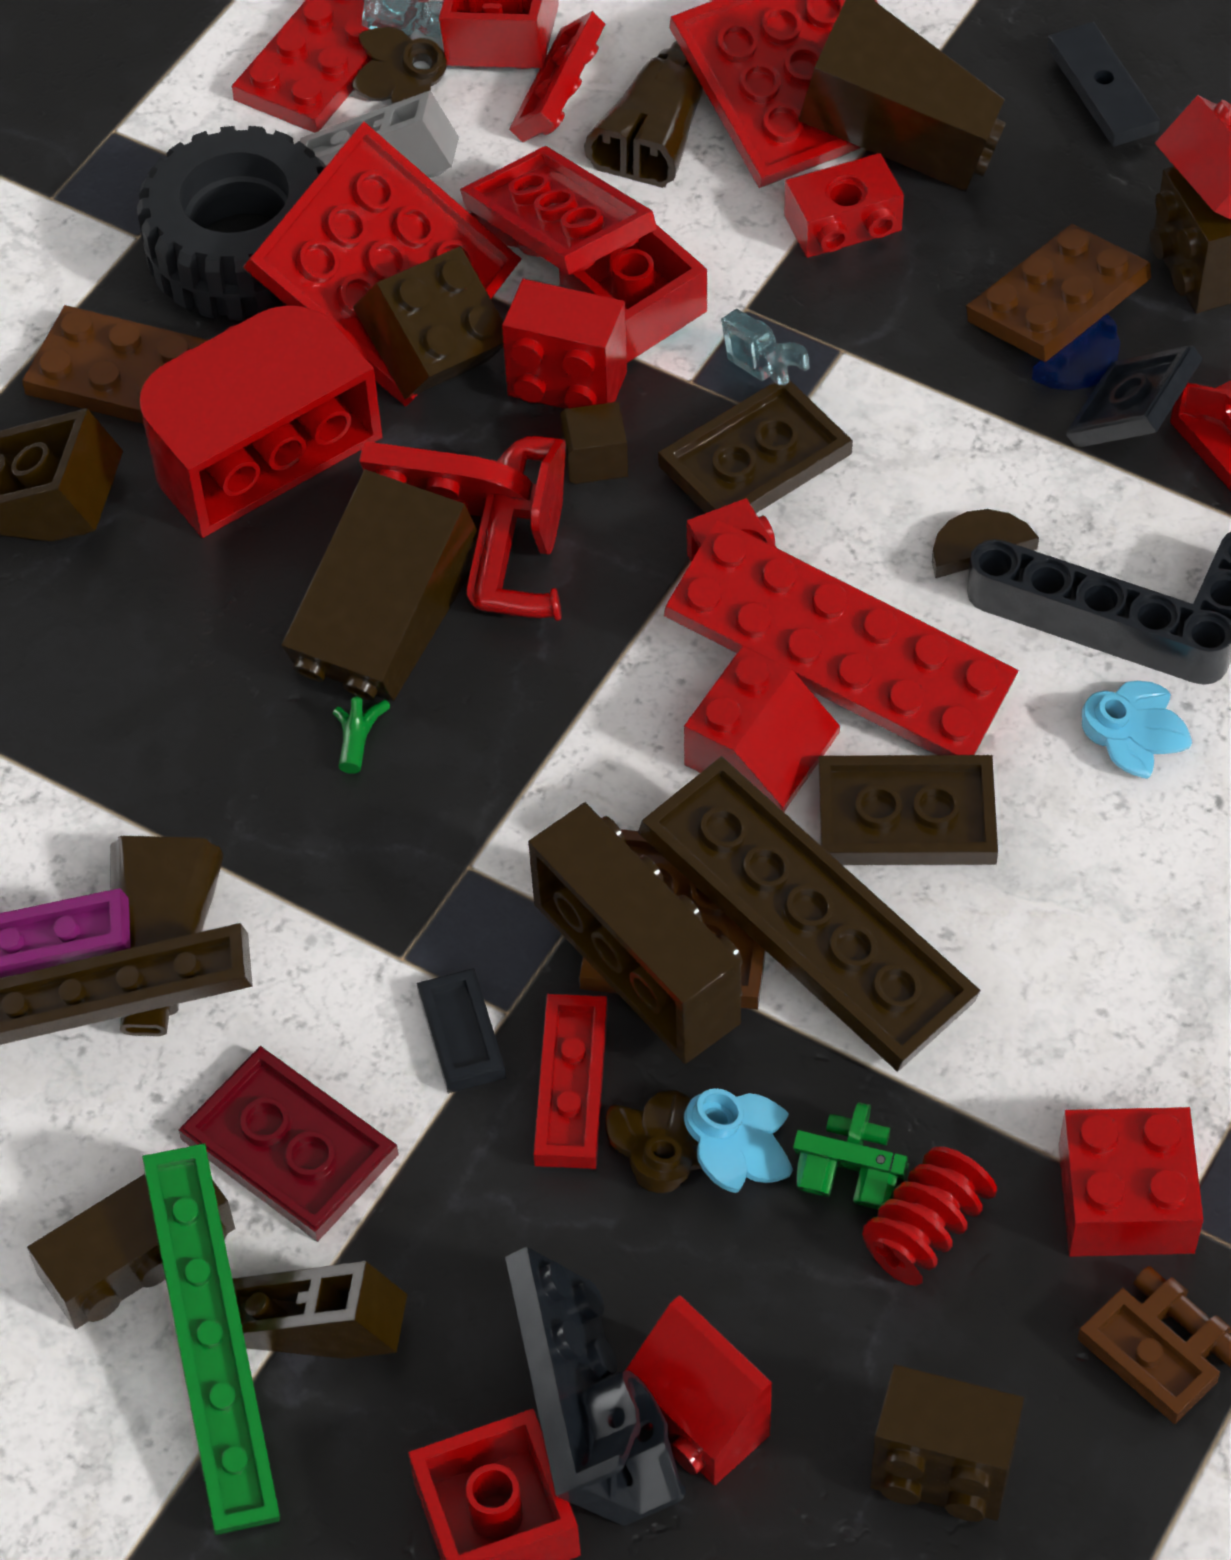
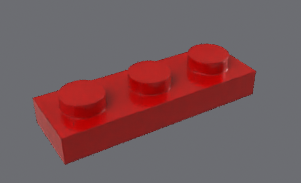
(558, 78)
(571, 1081)

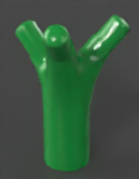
(355, 731)

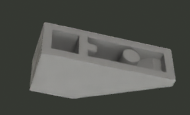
(411, 126)

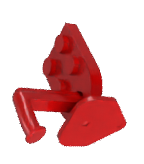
(498, 495)

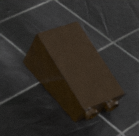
(902, 97)
(382, 587)

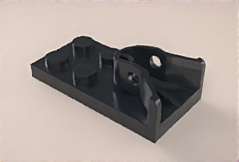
(584, 1409)

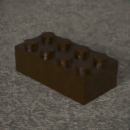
(637, 931)

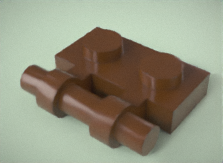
(1149, 1353)

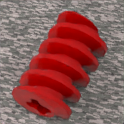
(925, 1211)

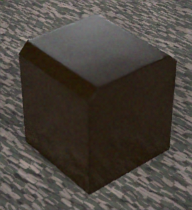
(594, 443)

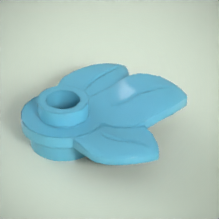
(1135, 725)
(740, 1140)

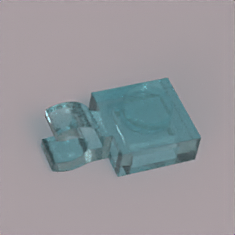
(403, 14)
(755, 349)

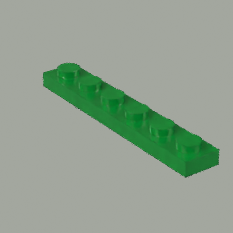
(210, 1340)

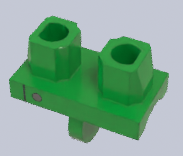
(822, 1155)

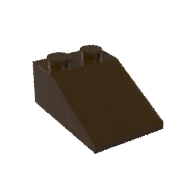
(55, 476)

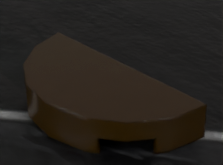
(963, 533)

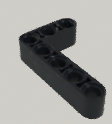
(1109, 612)

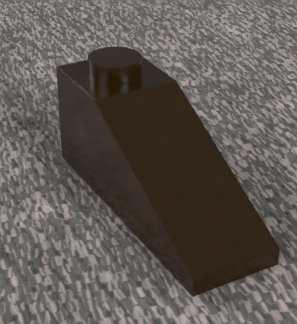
(322, 1311)

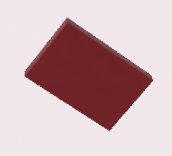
(289, 1143)

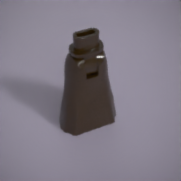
(650, 123)
(169, 897)

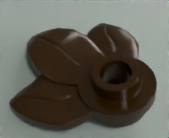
(392, 69)
(655, 1140)

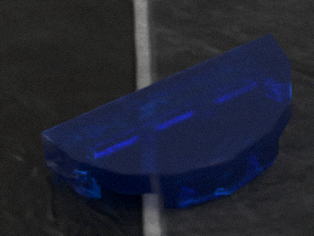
(1083, 359)

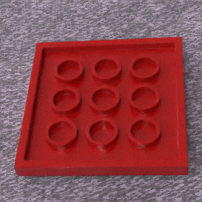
(756, 73)
(363, 224)

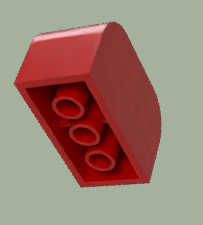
(256, 413)

